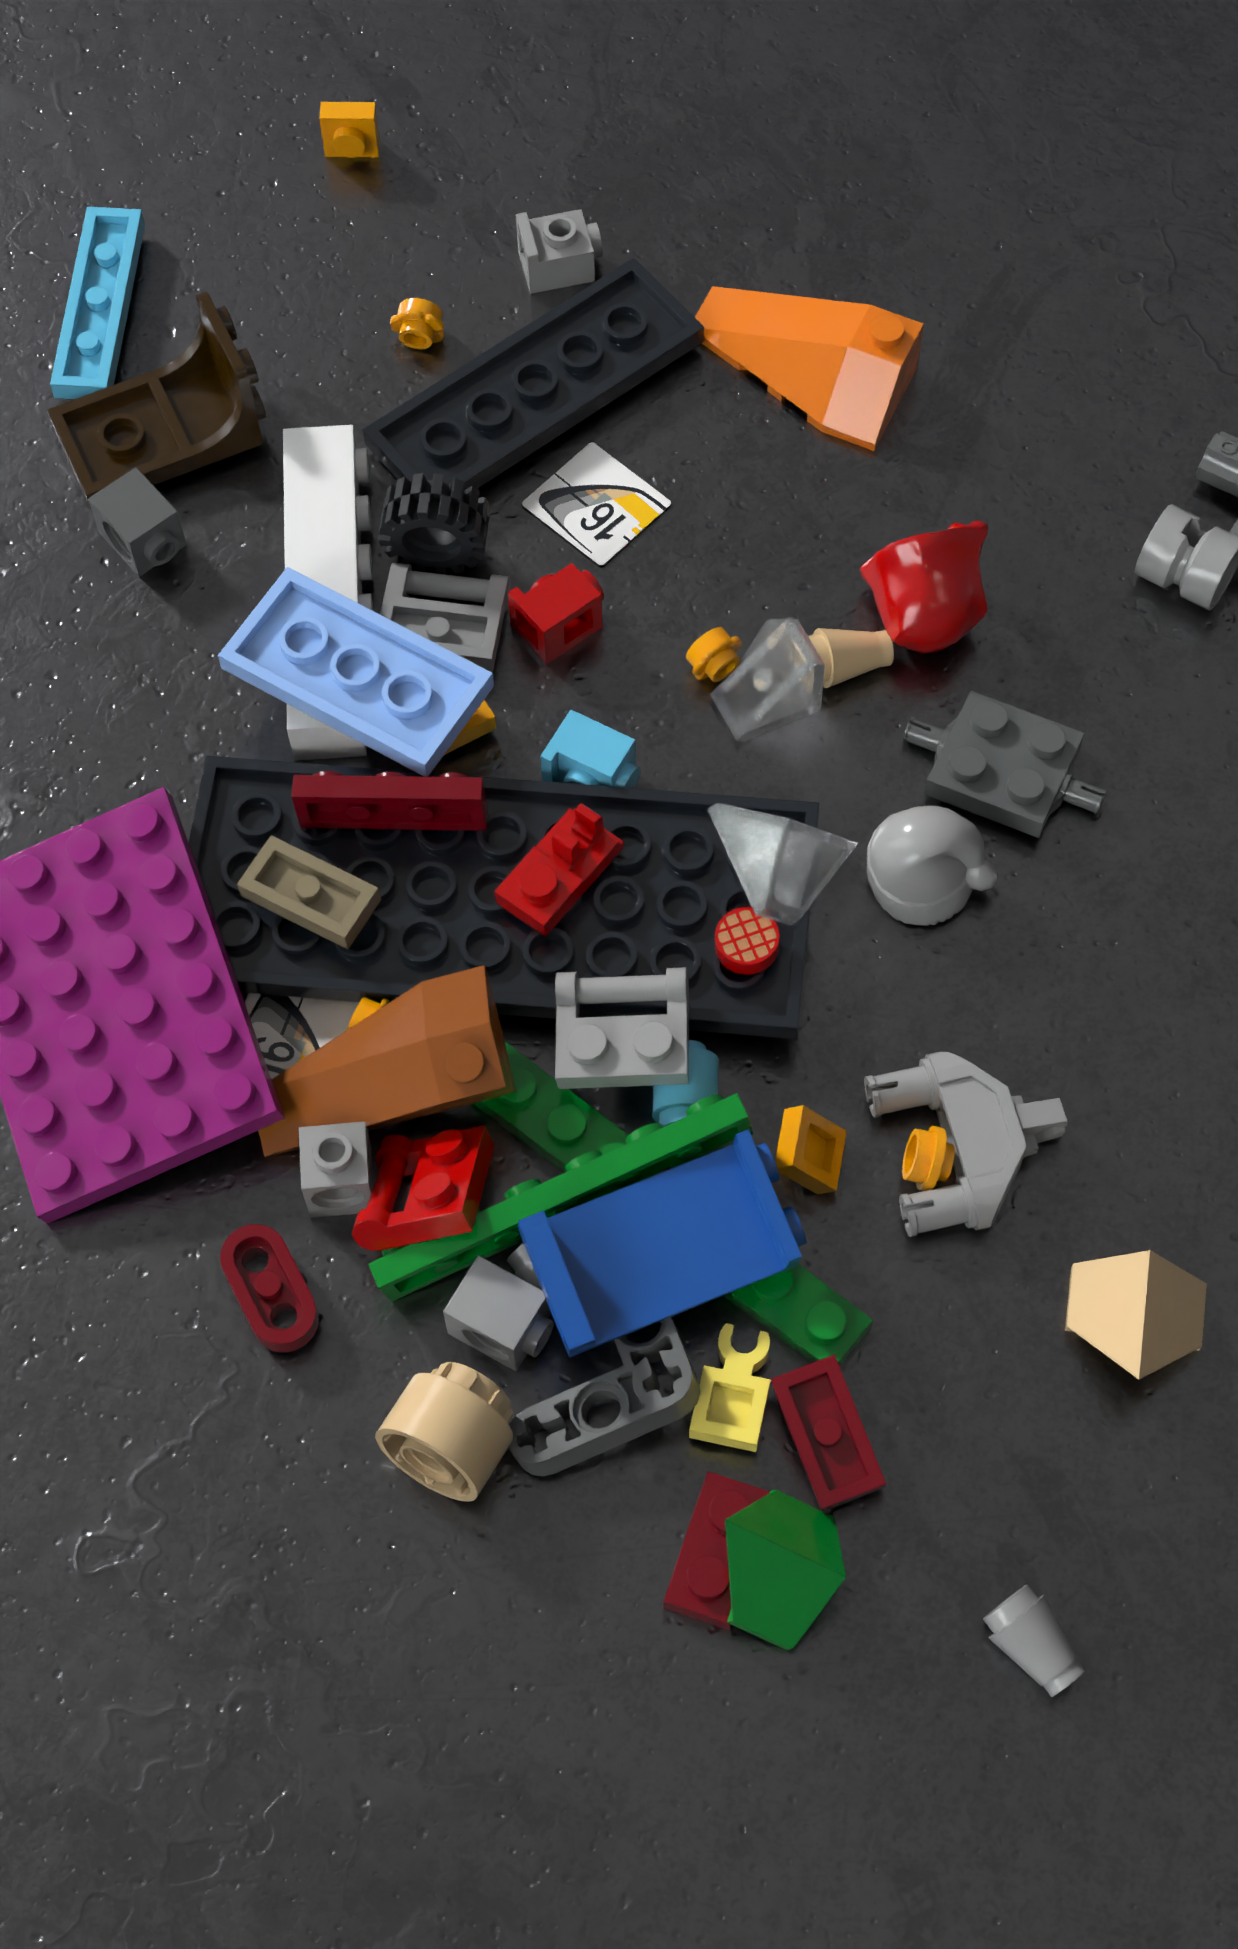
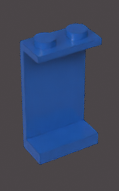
(663, 1245)

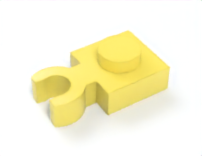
(731, 1398)

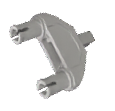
(982, 1122)

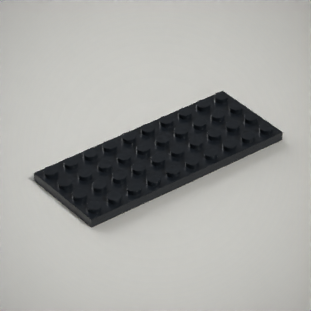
(441, 913)

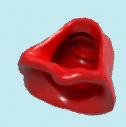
(930, 586)

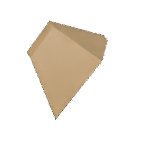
(1137, 1310)

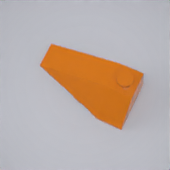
(823, 355)

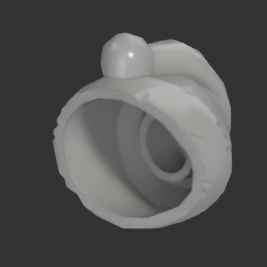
(927, 864)

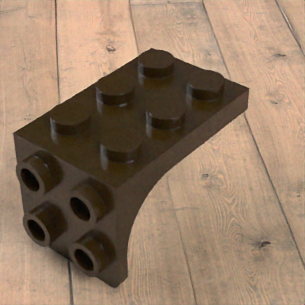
(169, 417)

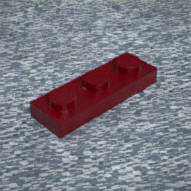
(390, 801)

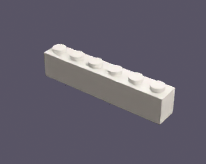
(325, 545)

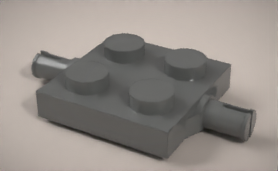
(1004, 764)

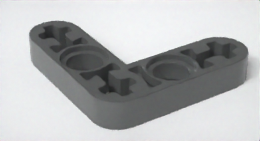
(632, 1385)

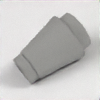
(1034, 1640)

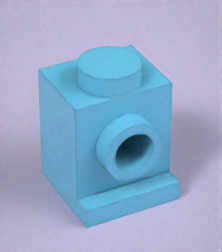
(589, 755)

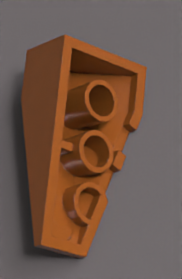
(405, 1061)

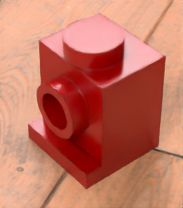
(557, 611)

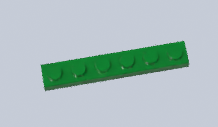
(648, 1151)

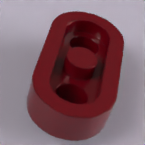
(270, 1291)

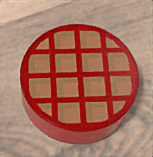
(746, 941)

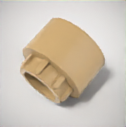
(448, 1430)

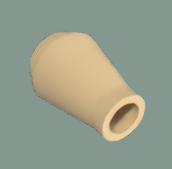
(851, 652)

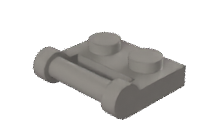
(460, 628)
(622, 1048)

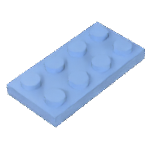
(356, 671)

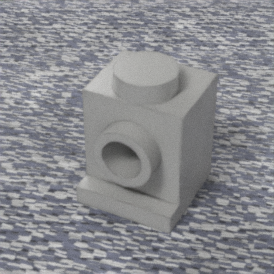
(557, 250)

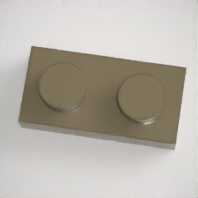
(309, 892)

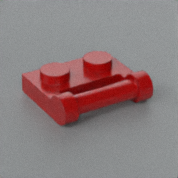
(443, 1192)

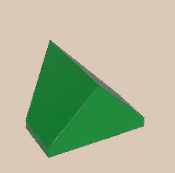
(781, 1567)

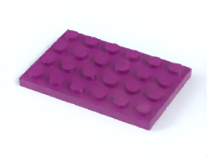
(119, 1011)

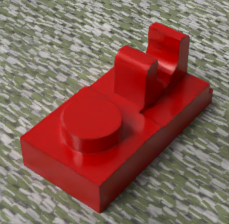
(559, 869)

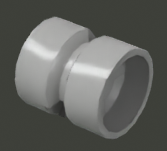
(1189, 557)

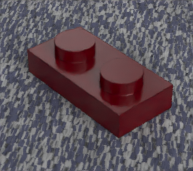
(828, 1433)
(701, 1574)

